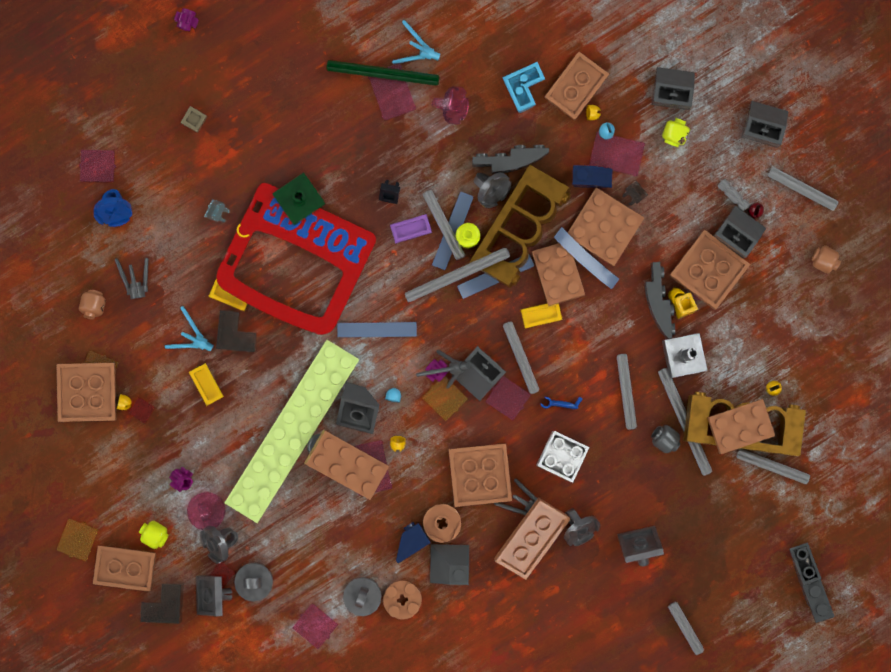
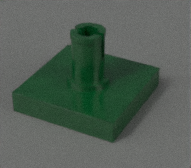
(299, 199)

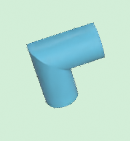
(518, 84)

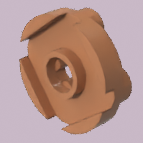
(432, 527)
(393, 593)

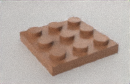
(605, 226)
(709, 269)
(86, 392)
(480, 475)

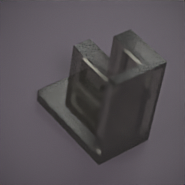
(230, 338)
(169, 609)

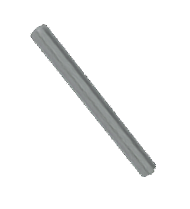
(457, 274)
(681, 415)

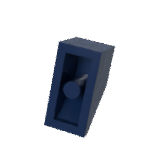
(592, 176)
(411, 541)

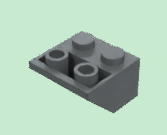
(673, 88)
(765, 124)
(739, 232)
(482, 374)

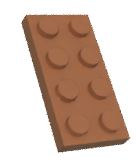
(346, 464)
(532, 538)

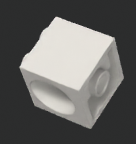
(562, 456)

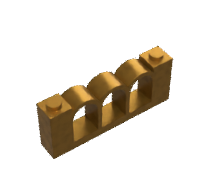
(545, 186)
(790, 432)

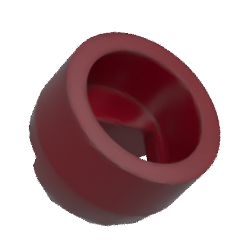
(752, 208)

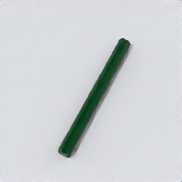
(381, 72)

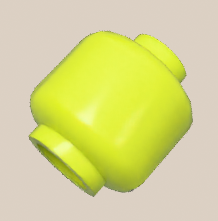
(675, 132)
(468, 235)
(153, 534)

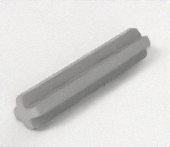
(686, 628)

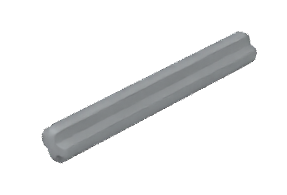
(803, 188)
(443, 224)
(521, 357)
(626, 391)
(773, 466)

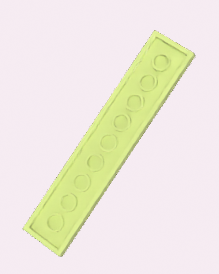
(292, 431)

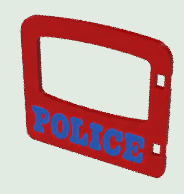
(320, 234)

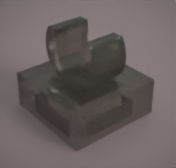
(636, 192)

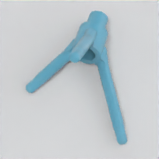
(425, 50)
(198, 341)

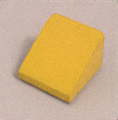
(684, 305)

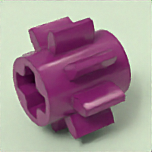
(186, 19)
(436, 365)
(181, 479)

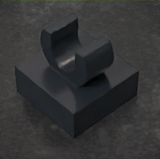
(389, 193)

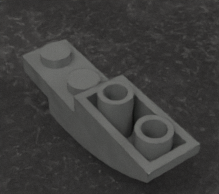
(519, 158)
(660, 309)
(811, 583)

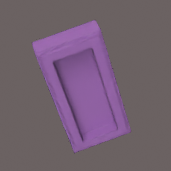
(411, 228)

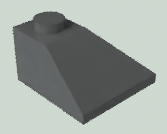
(357, 409)
(449, 564)

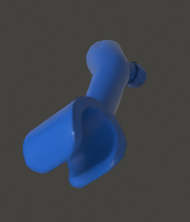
(562, 403)

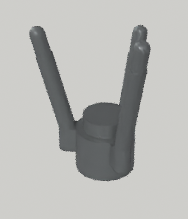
(135, 289)
(528, 505)

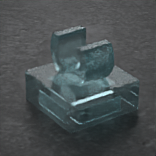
(215, 210)

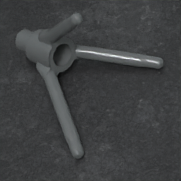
(455, 367)

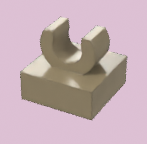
(194, 119)

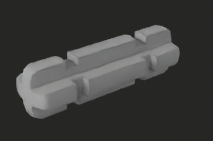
(733, 195)

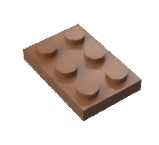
(576, 85)
(558, 274)
(741, 426)
(124, 568)

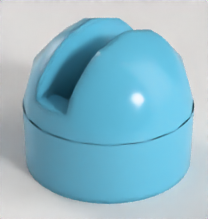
(603, 131)
(393, 395)

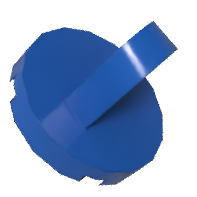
(112, 209)

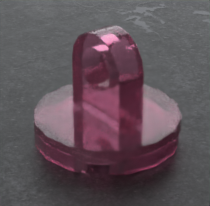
(453, 105)
(206, 510)

